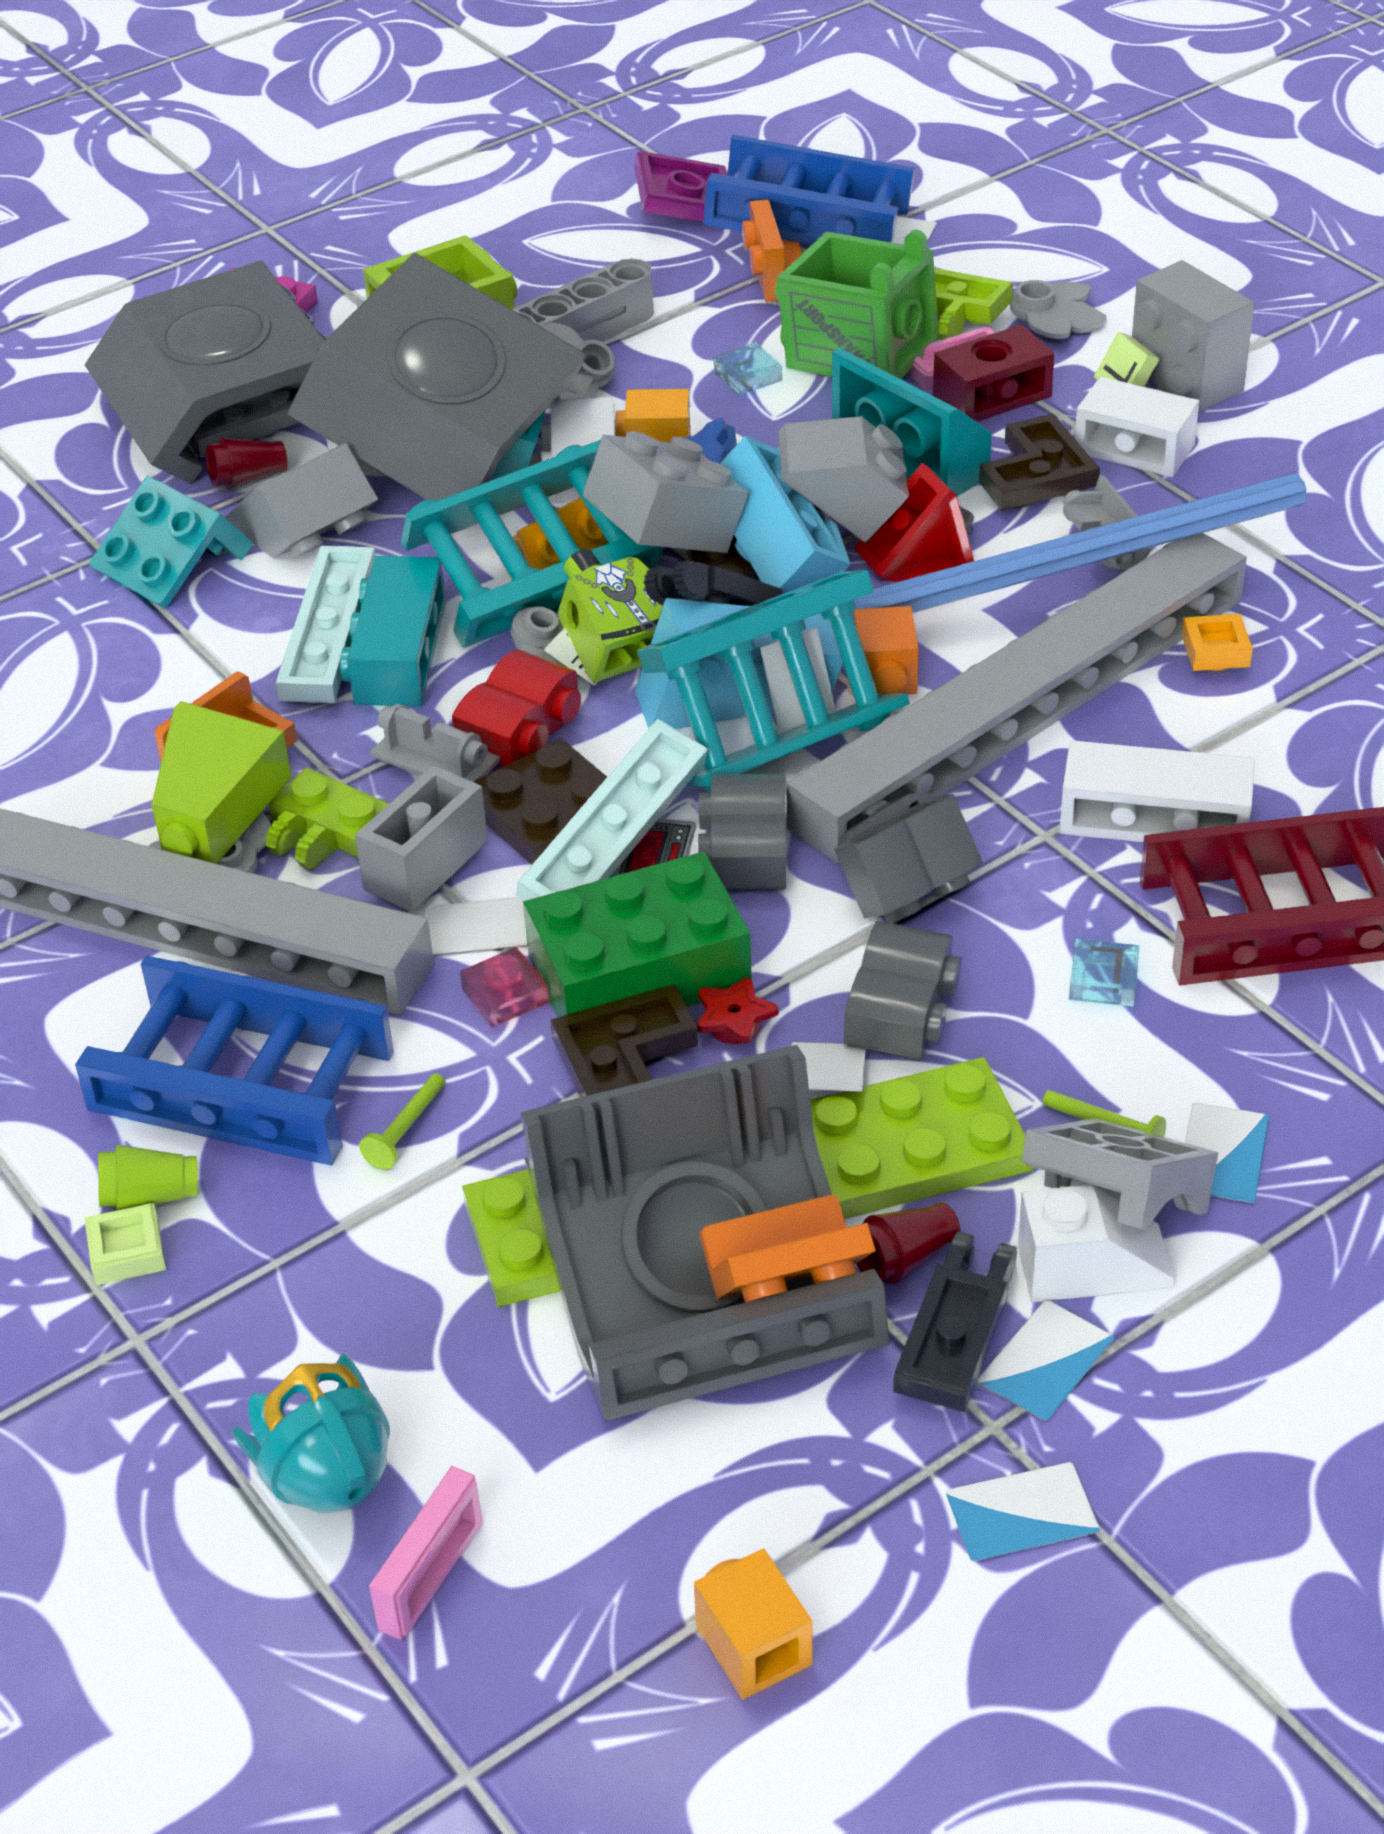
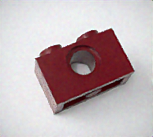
(994, 373)

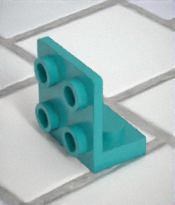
(162, 541)

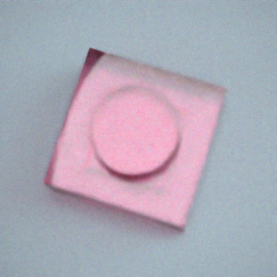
(504, 987)

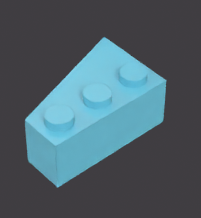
(779, 527)
(661, 696)

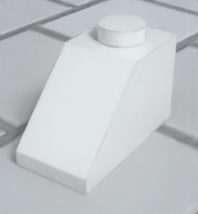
(1079, 1250)

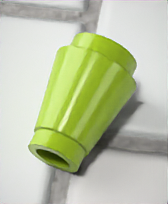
(144, 1176)

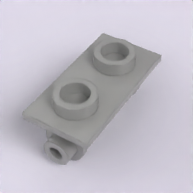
(1101, 508)
(416, 747)

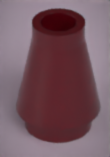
(241, 461)
(908, 1239)

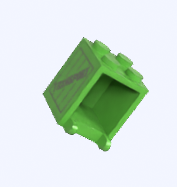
(859, 298)

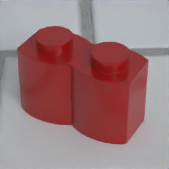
(519, 705)

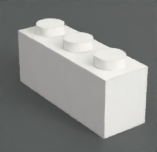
(1147, 791)

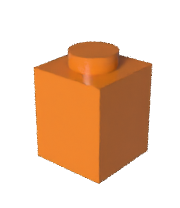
(890, 647)

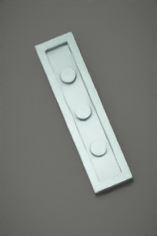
(322, 627)
(617, 813)

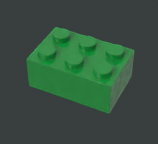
(638, 936)

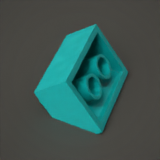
(926, 425)

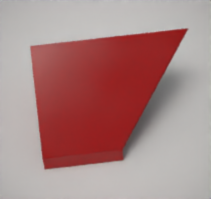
(921, 534)

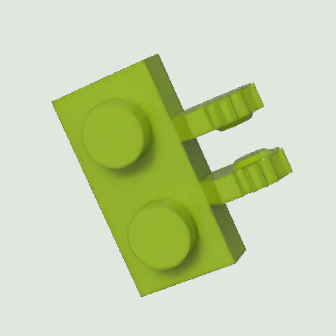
(968, 298)
(318, 817)

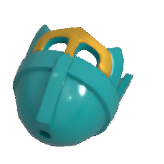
(327, 1449)

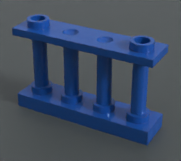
(808, 191)
(226, 1107)

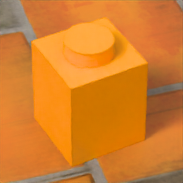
(655, 413)
(753, 1622)

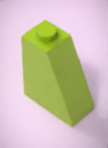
(215, 780)

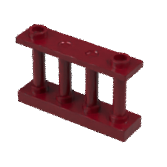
(1264, 937)

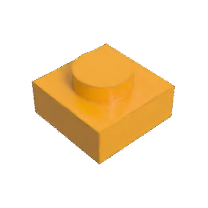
(1216, 642)

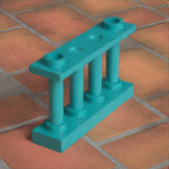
(490, 612)
(733, 640)

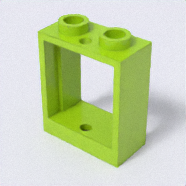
(461, 259)

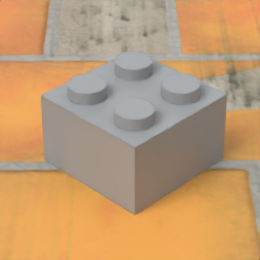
(1196, 332)
(665, 492)

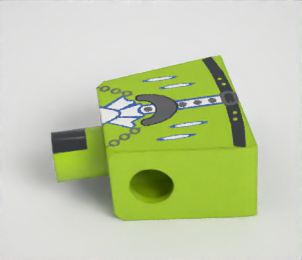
(607, 613)

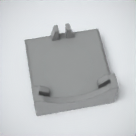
(1125, 1160)

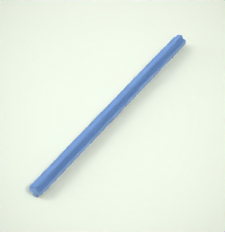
(1090, 546)

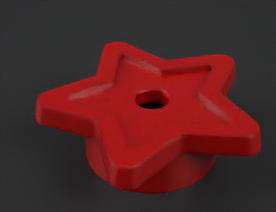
(739, 1026)

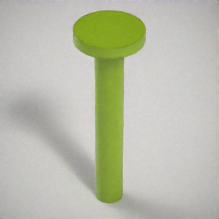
(1084, 1111)
(380, 1149)

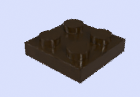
(538, 796)

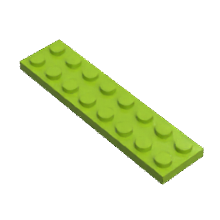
(876, 1148)

